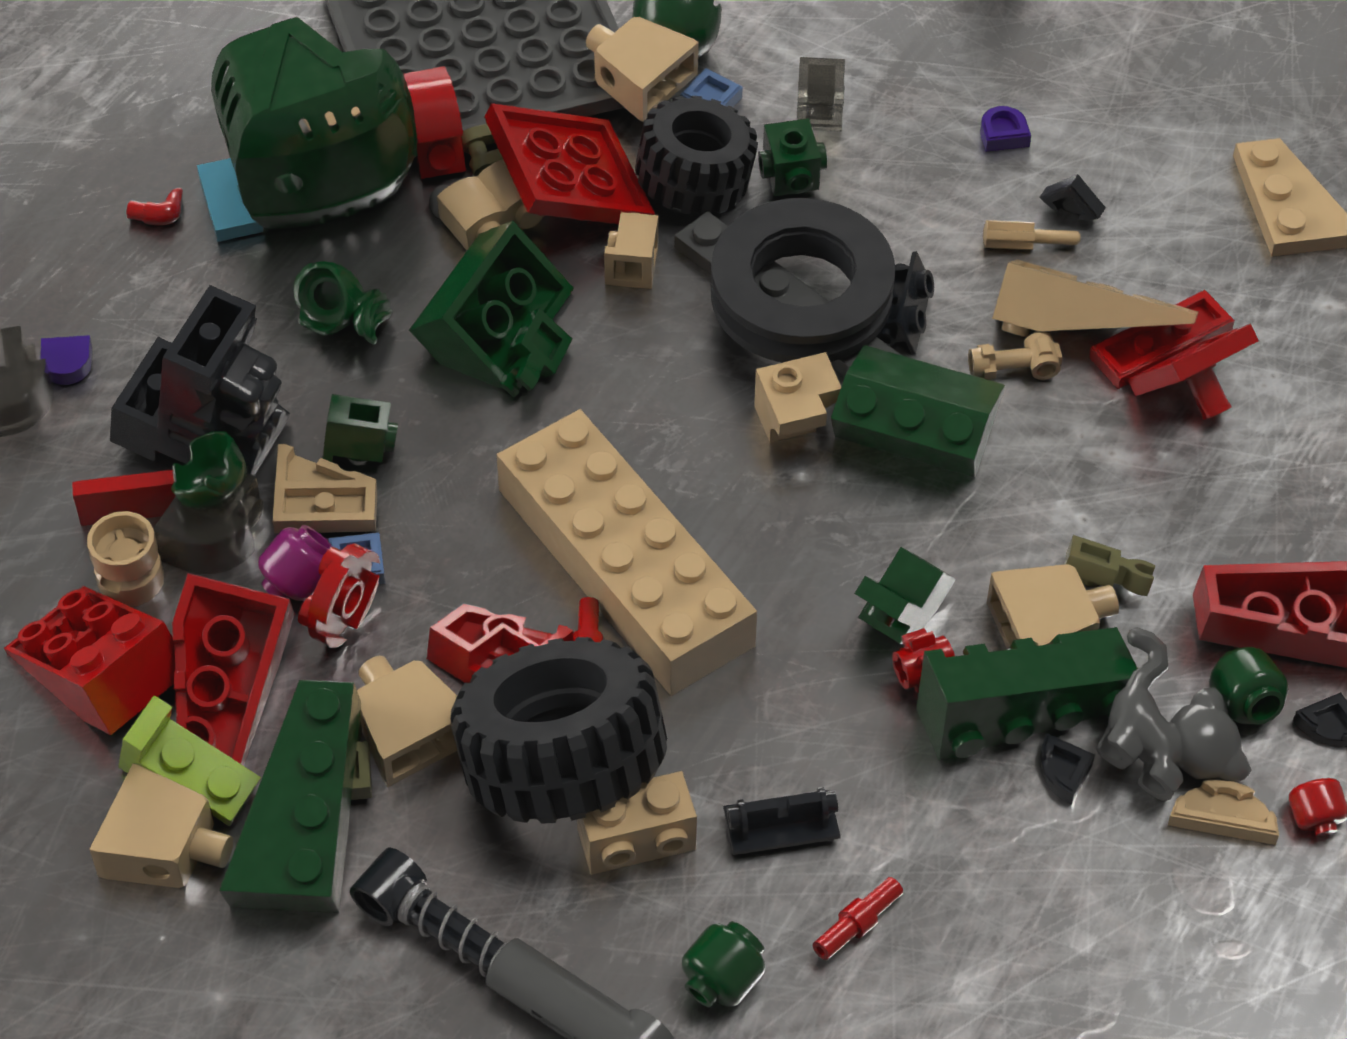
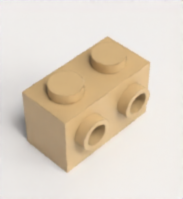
(643, 828)

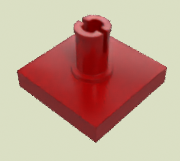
(1196, 368)

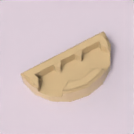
(1225, 810)

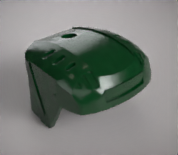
(333, 170)

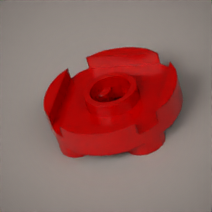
(341, 594)

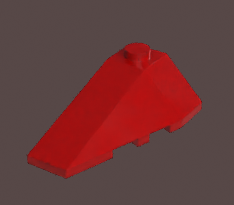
(226, 660)

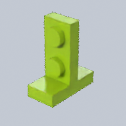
(187, 760)

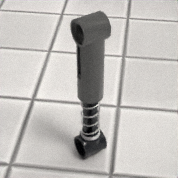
(397, 892)

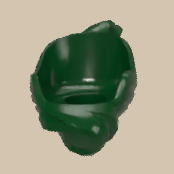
(334, 299)

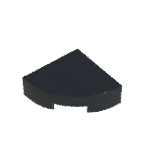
(1073, 196)
(1325, 720)
(1064, 767)

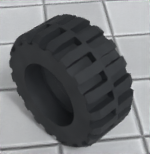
(559, 730)

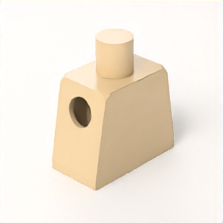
(642, 63)
(1046, 603)
(405, 717)
(157, 833)

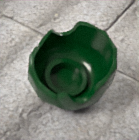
(212, 474)

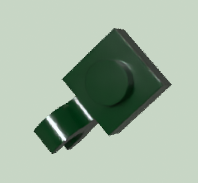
(540, 351)

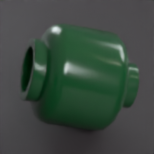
(1250, 685)
(723, 964)

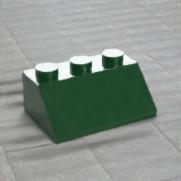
(486, 301)
(916, 410)

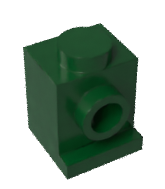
(358, 429)

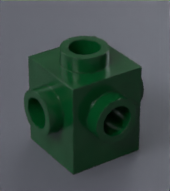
(788, 165)

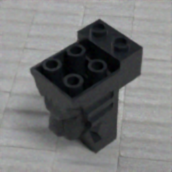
(203, 386)

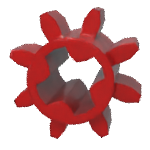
(909, 659)

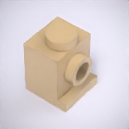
(632, 251)

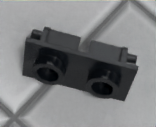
(910, 297)
(782, 821)

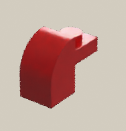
(436, 123)

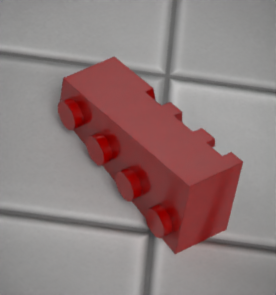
(1277, 608)

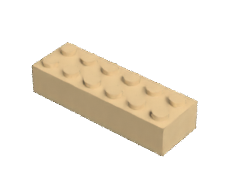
(627, 551)

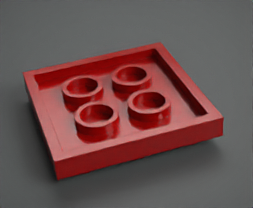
(566, 164)

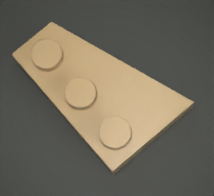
(1288, 200)

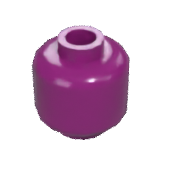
(293, 562)

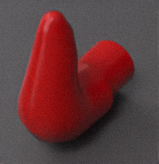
(157, 213)

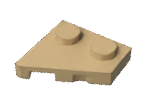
(322, 495)

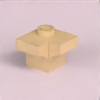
(795, 395)

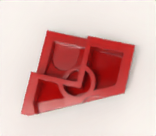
(475, 637)

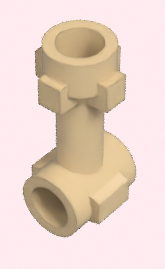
(1039, 354)

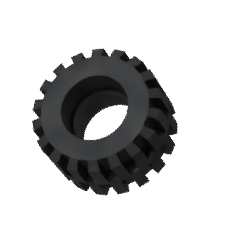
(696, 155)

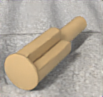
(1022, 235)

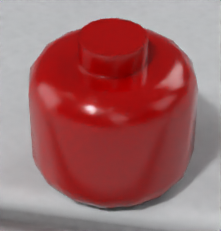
(1319, 805)

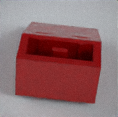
(98, 657)

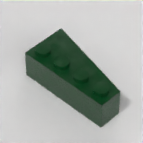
(1020, 690)
(301, 812)

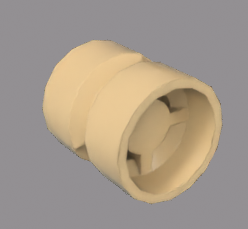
(125, 558)

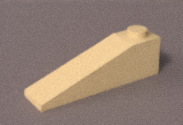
(1055, 301)

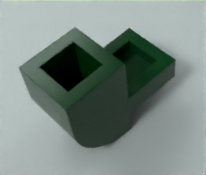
(904, 596)

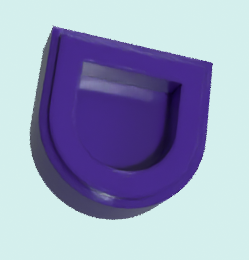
(1004, 129)
(67, 358)

